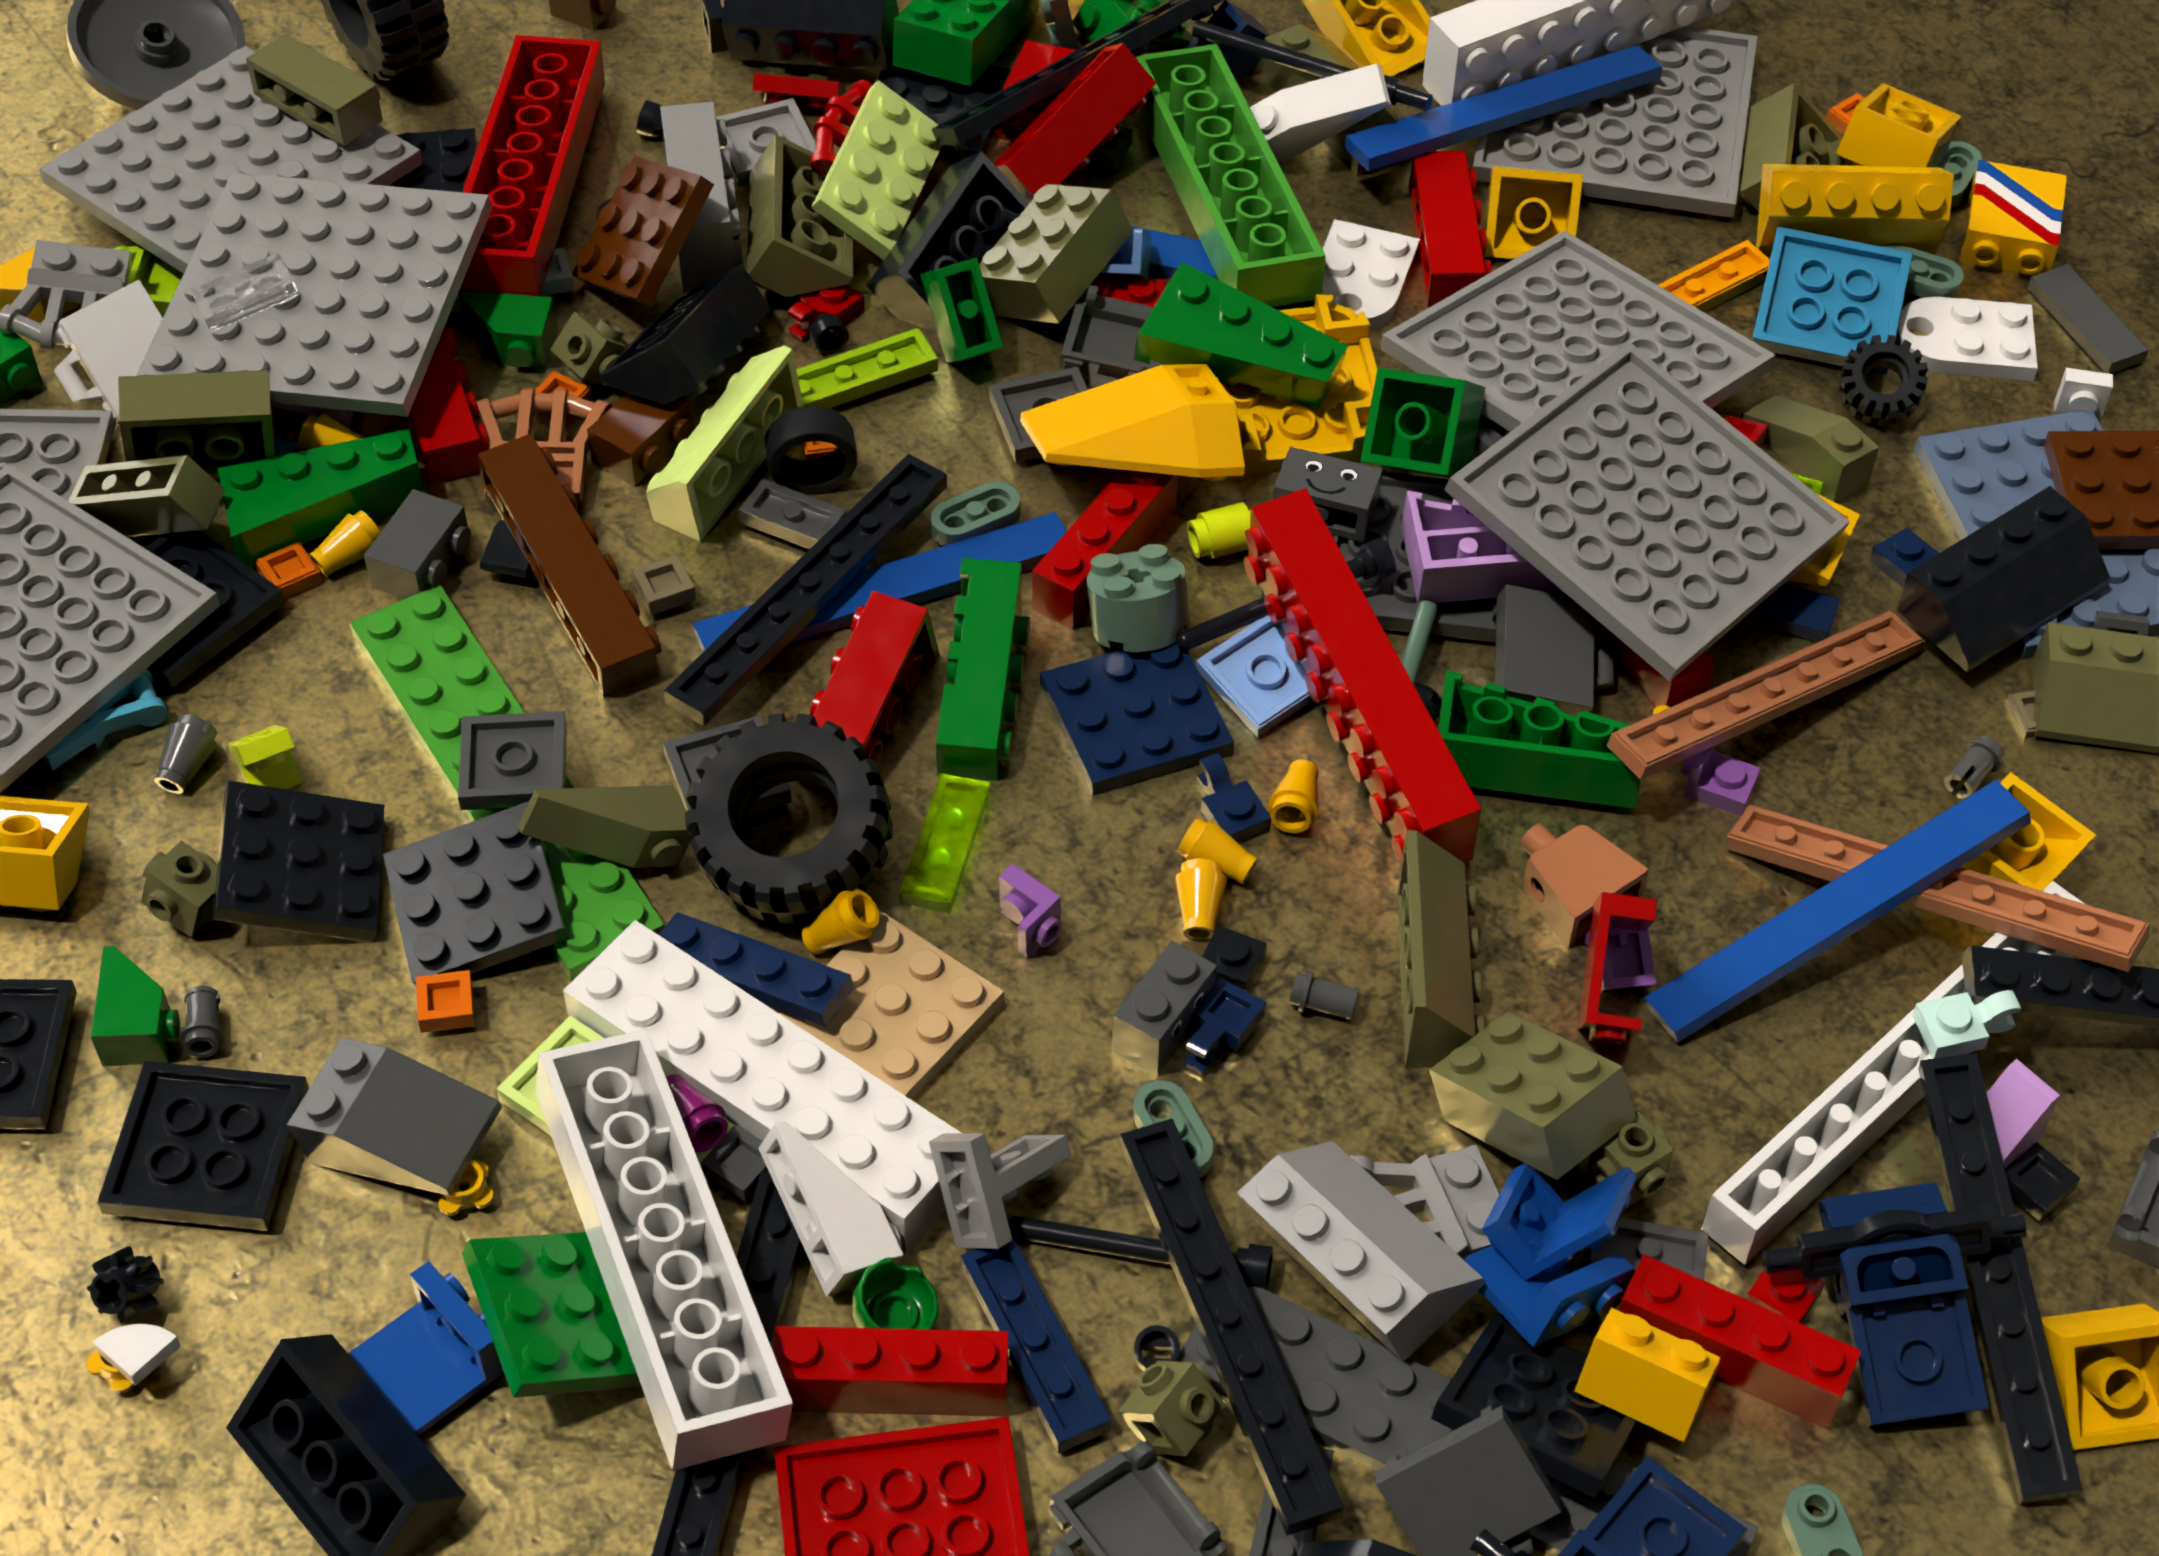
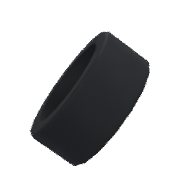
(809, 425)

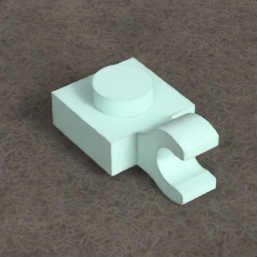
(1958, 1026)

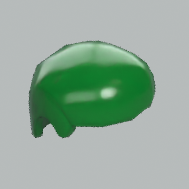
(894, 1298)

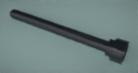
(1372, 561)
(1253, 1261)

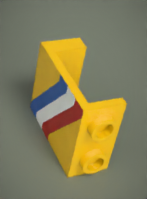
(2013, 218)

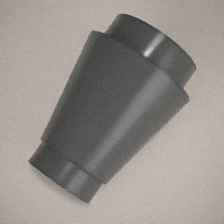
(185, 751)

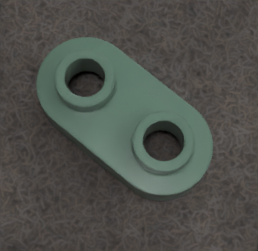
(1960, 160)
(1931, 274)
(975, 512)
(1172, 1100)
(1818, 1535)

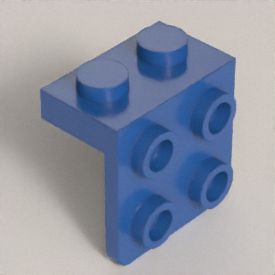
(1543, 1231)
(1551, 1302)
(431, 1353)

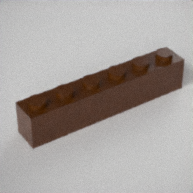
(569, 565)

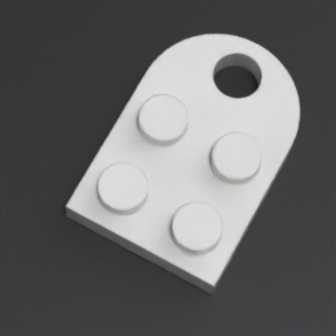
(1367, 269)
(1972, 337)

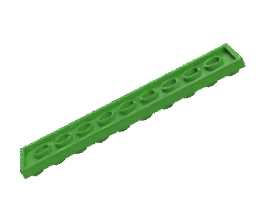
(444, 674)

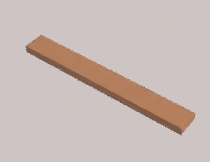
(1763, 694)
(1959, 895)

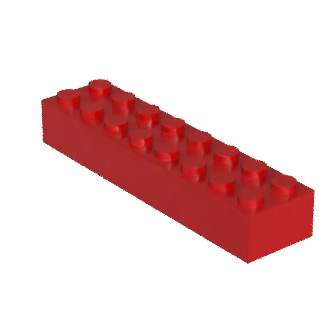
(532, 159)
(1358, 678)

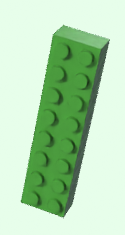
(1230, 178)

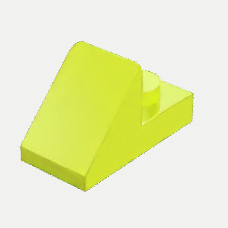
(267, 758)

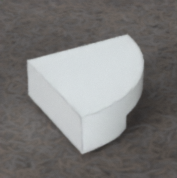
(136, 1349)

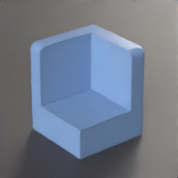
(1132, 258)

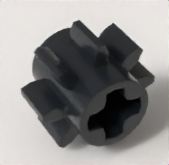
(125, 1284)

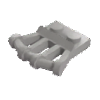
(64, 275)
(1450, 1190)

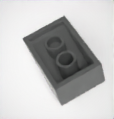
(391, 1118)

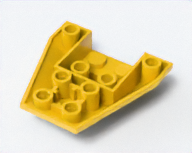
(1147, 422)

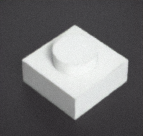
(2083, 391)

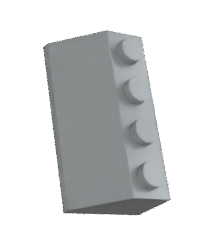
(1360, 1244)

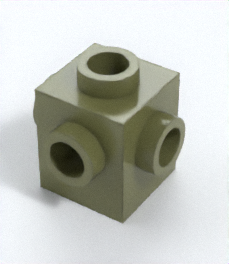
(588, 347)
(181, 887)
(1637, 1146)
(1172, 1406)

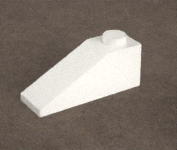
(1319, 109)
(830, 1212)

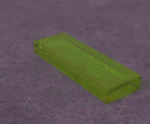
(944, 843)

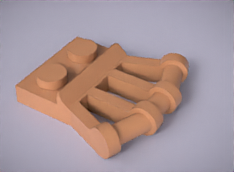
(568, 456)

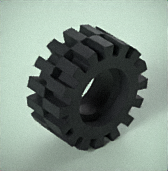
(1890, 356)

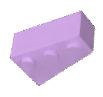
(1459, 556)

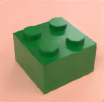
(1422, 422)

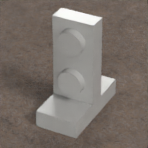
(979, 1182)

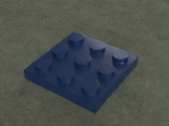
(1135, 715)

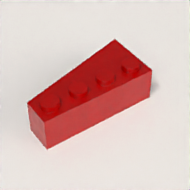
(876, 671)

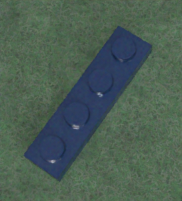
(763, 970)
(1036, 1345)

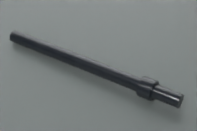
(1302, 62)

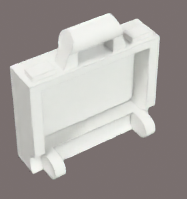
(108, 342)

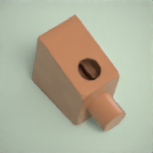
(1572, 872)

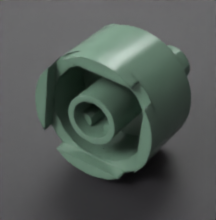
(1138, 598)

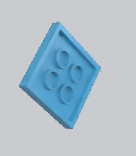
(1829, 296)

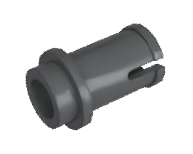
(1980, 759)
(1323, 996)
(201, 1031)

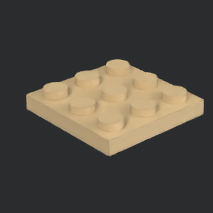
(907, 1007)

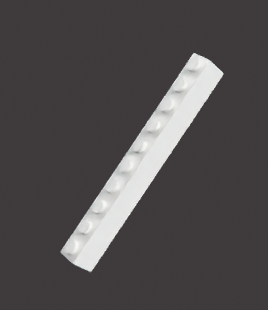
(1834, 1128)

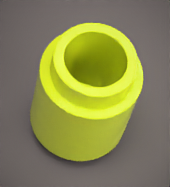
(1219, 531)

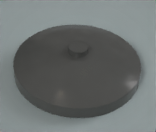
(149, 46)

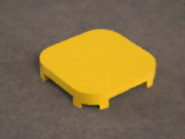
(1336, 428)

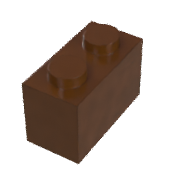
(639, 435)

